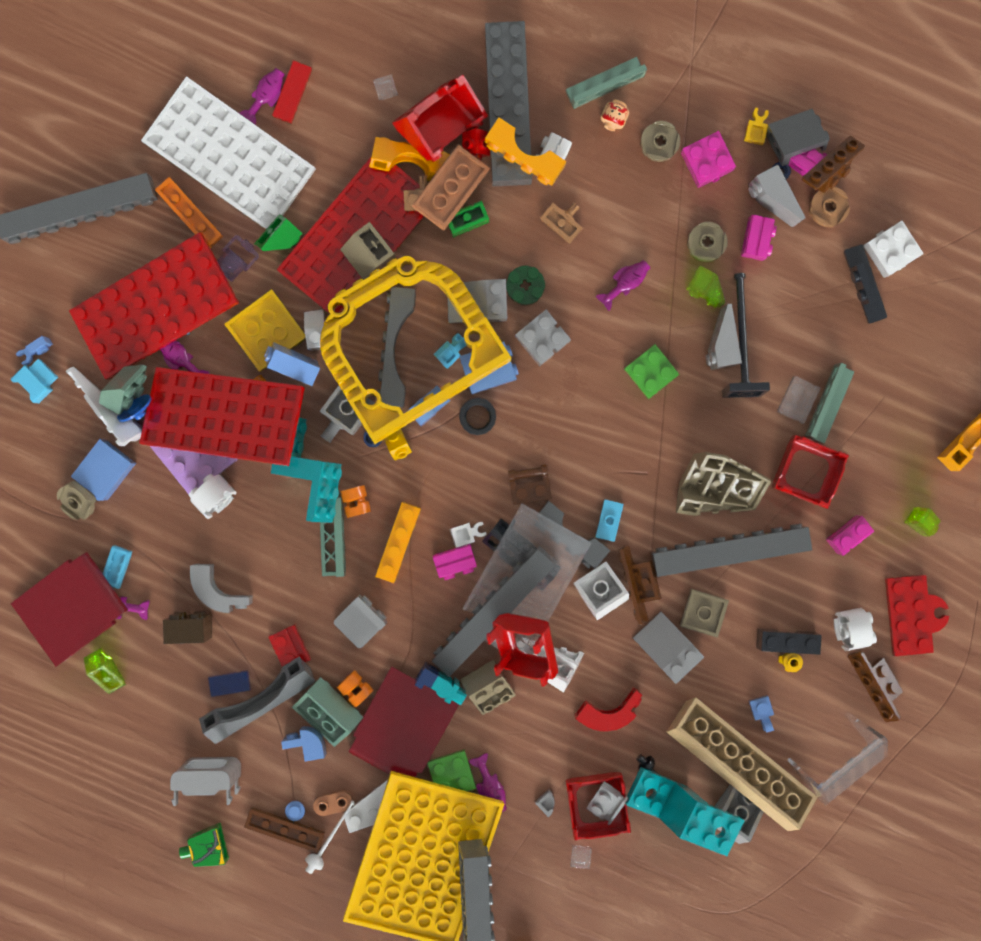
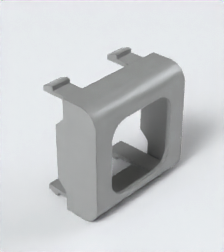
(206, 777)

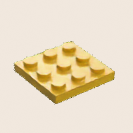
(262, 325)

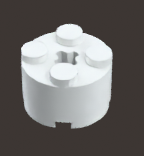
(212, 495)
(854, 629)

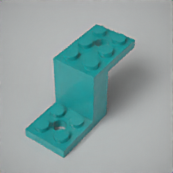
(323, 475)
(684, 811)

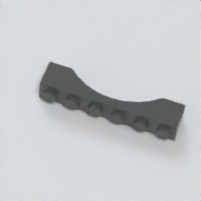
(401, 307)
(227, 720)

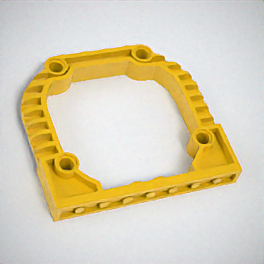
(380, 418)

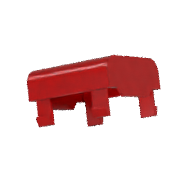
(832, 479)
(515, 660)
(597, 829)

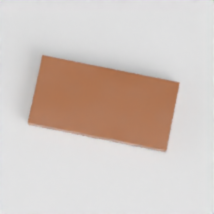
(450, 187)

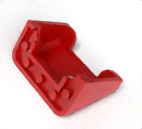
(441, 118)

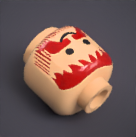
(614, 115)

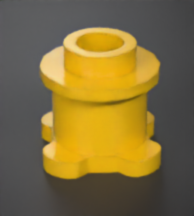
(786, 659)

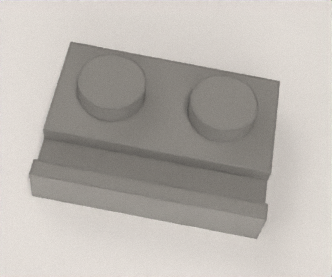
(607, 803)

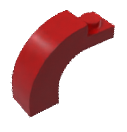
(609, 719)

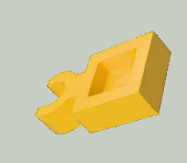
(756, 129)

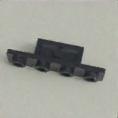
(865, 284)

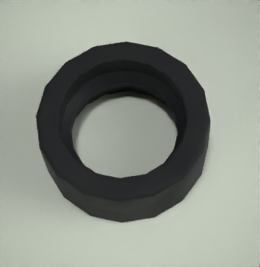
(492, 416)

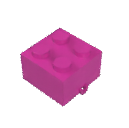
(708, 159)

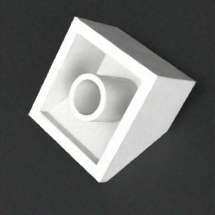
(601, 590)

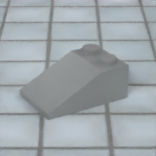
(774, 194)
(490, 298)
(724, 343)
(668, 647)
(737, 804)

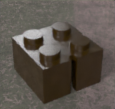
(187, 628)

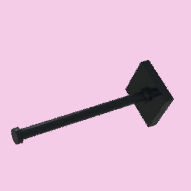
(745, 387)

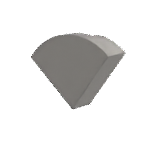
(546, 802)

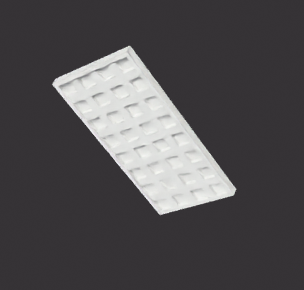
(228, 154)

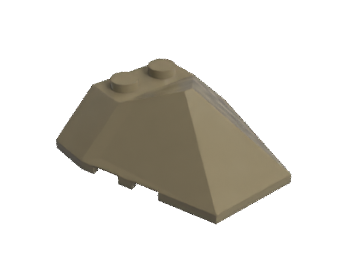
(719, 484)

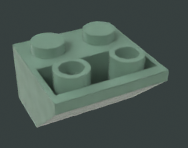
(123, 388)

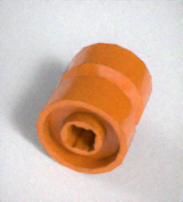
(350, 495)
(350, 683)

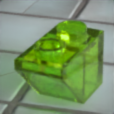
(707, 286)

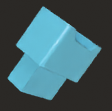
(36, 380)

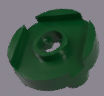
(534, 291)

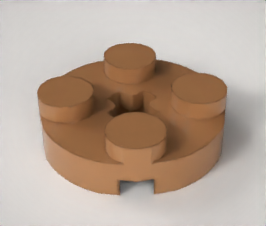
(829, 218)

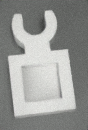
(464, 534)

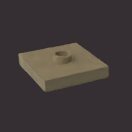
(704, 613)

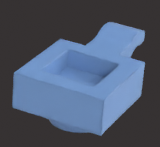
(37, 347)
(761, 710)

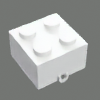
(893, 249)

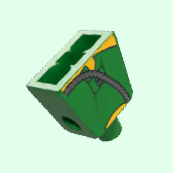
(206, 847)

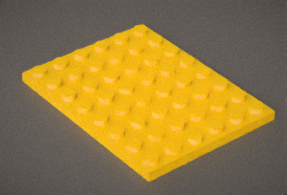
(412, 858)

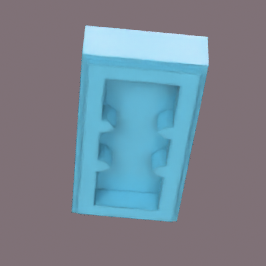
(609, 520)
(117, 565)

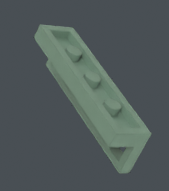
(605, 82)
(829, 403)
(339, 543)

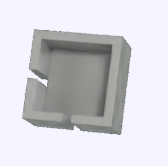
(542, 337)

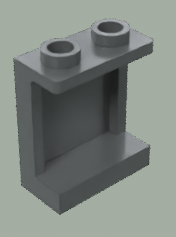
(796, 135)

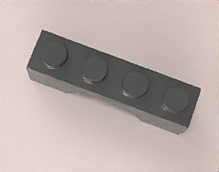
(596, 551)

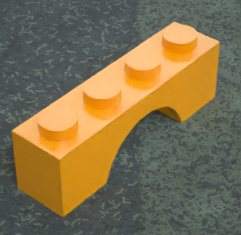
(389, 153)
(545, 166)
(961, 449)
(398, 542)

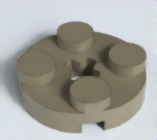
(665, 151)
(713, 251)
(75, 492)

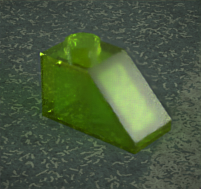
(923, 521)
(103, 671)

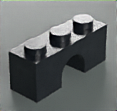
(789, 642)

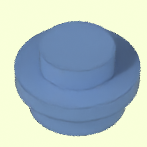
(295, 810)

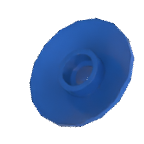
(136, 410)

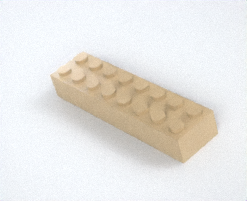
(742, 764)

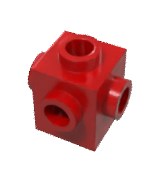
(474, 143)

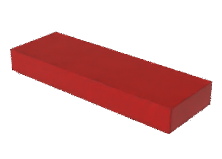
(292, 92)

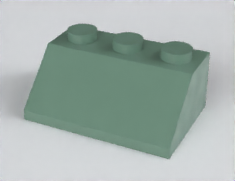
(327, 712)

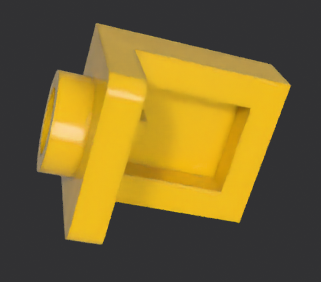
(397, 445)

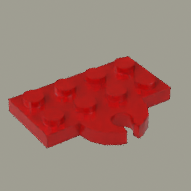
(912, 615)

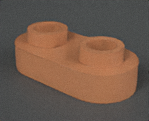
(332, 803)

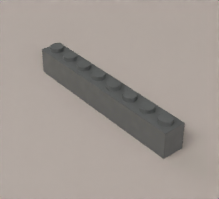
(76, 208)
(731, 551)
(504, 600)

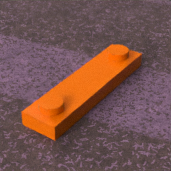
(188, 211)

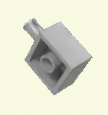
(341, 415)

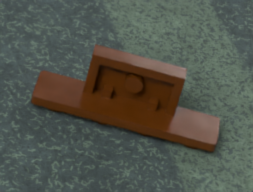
(833, 166)
(641, 583)
(879, 683)

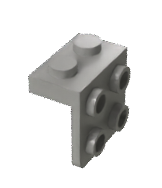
(360, 621)

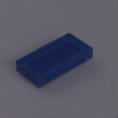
(229, 683)

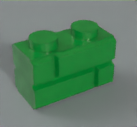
(469, 219)

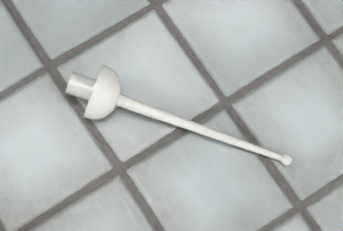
(315, 860)

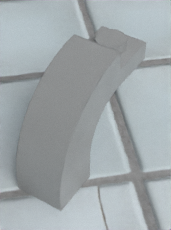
(207, 591)

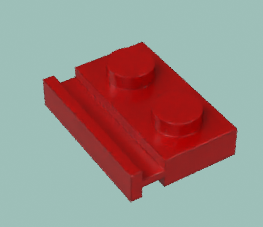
(289, 645)

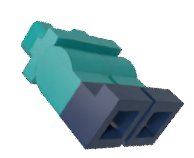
(441, 683)

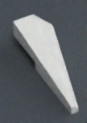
(123, 431)
(566, 662)

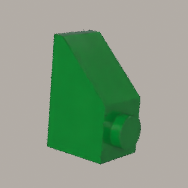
(279, 235)

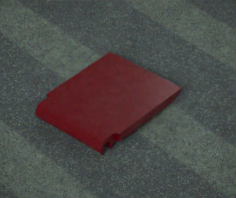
(69, 608)
(402, 725)

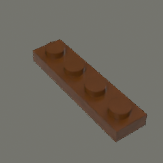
(284, 829)

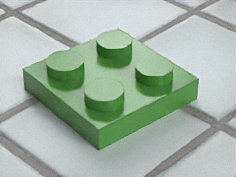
(651, 371)
(452, 771)

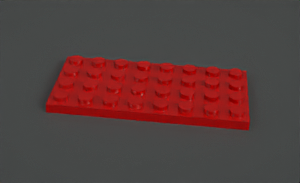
(371, 197)
(154, 306)
(222, 416)

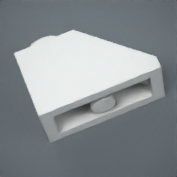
(313, 326)

